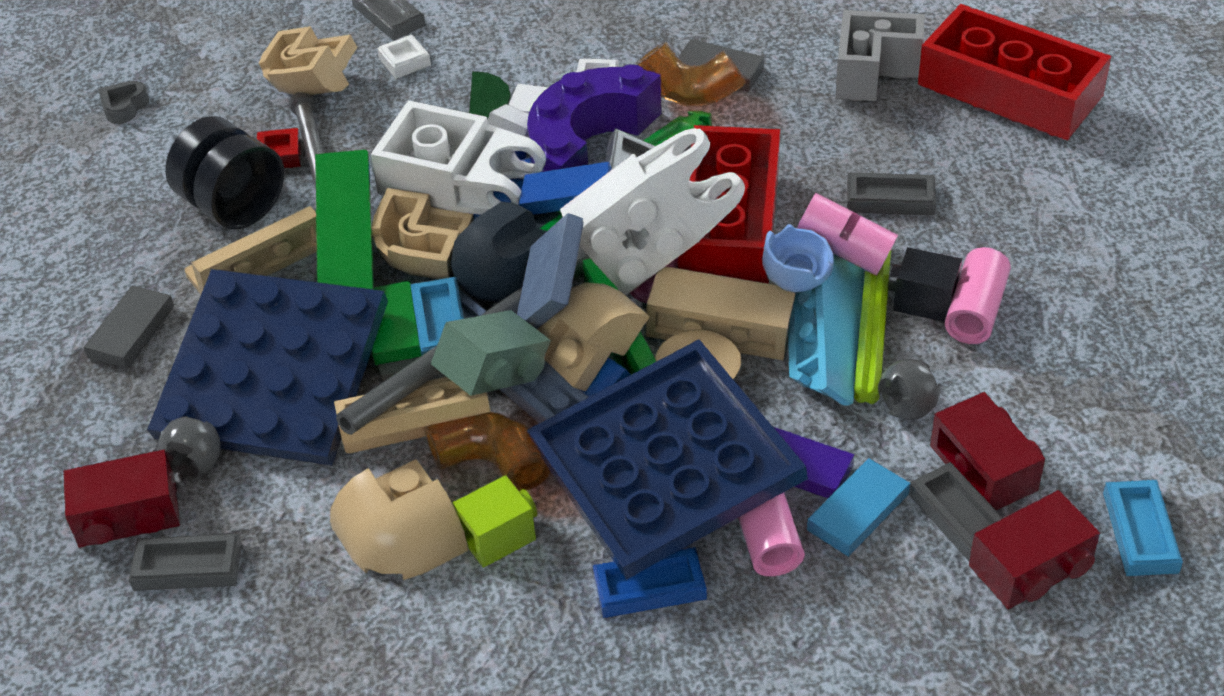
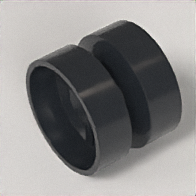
(224, 172)

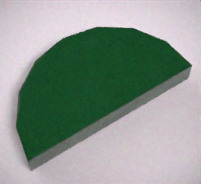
(487, 93)

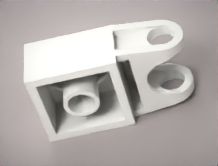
(452, 158)
(650, 210)

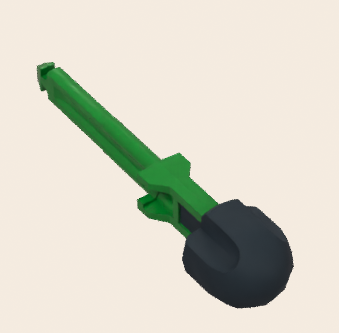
(496, 246)

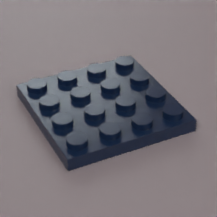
(271, 362)
(666, 457)

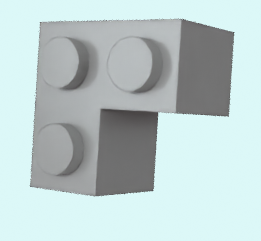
(874, 47)

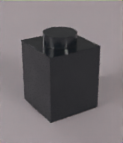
(924, 283)

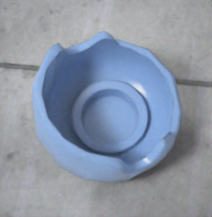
(797, 259)

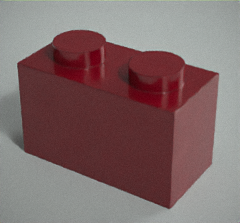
(988, 450)
(121, 498)
(1034, 549)

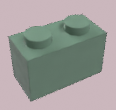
(490, 352)

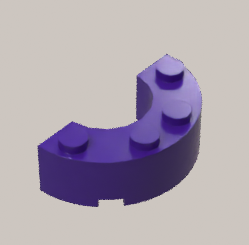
(591, 105)

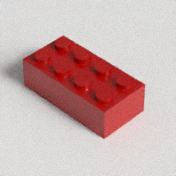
(1013, 71)
(738, 240)

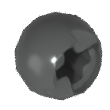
(909, 389)
(190, 446)

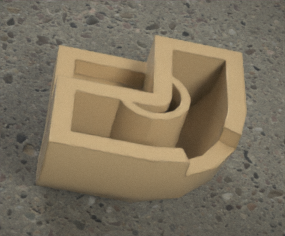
(306, 64)
(415, 235)
(590, 329)
(397, 522)

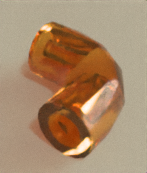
(693, 84)
(491, 439)

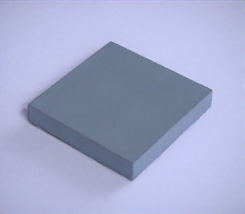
(550, 271)

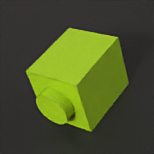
(496, 520)

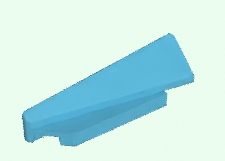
(826, 333)

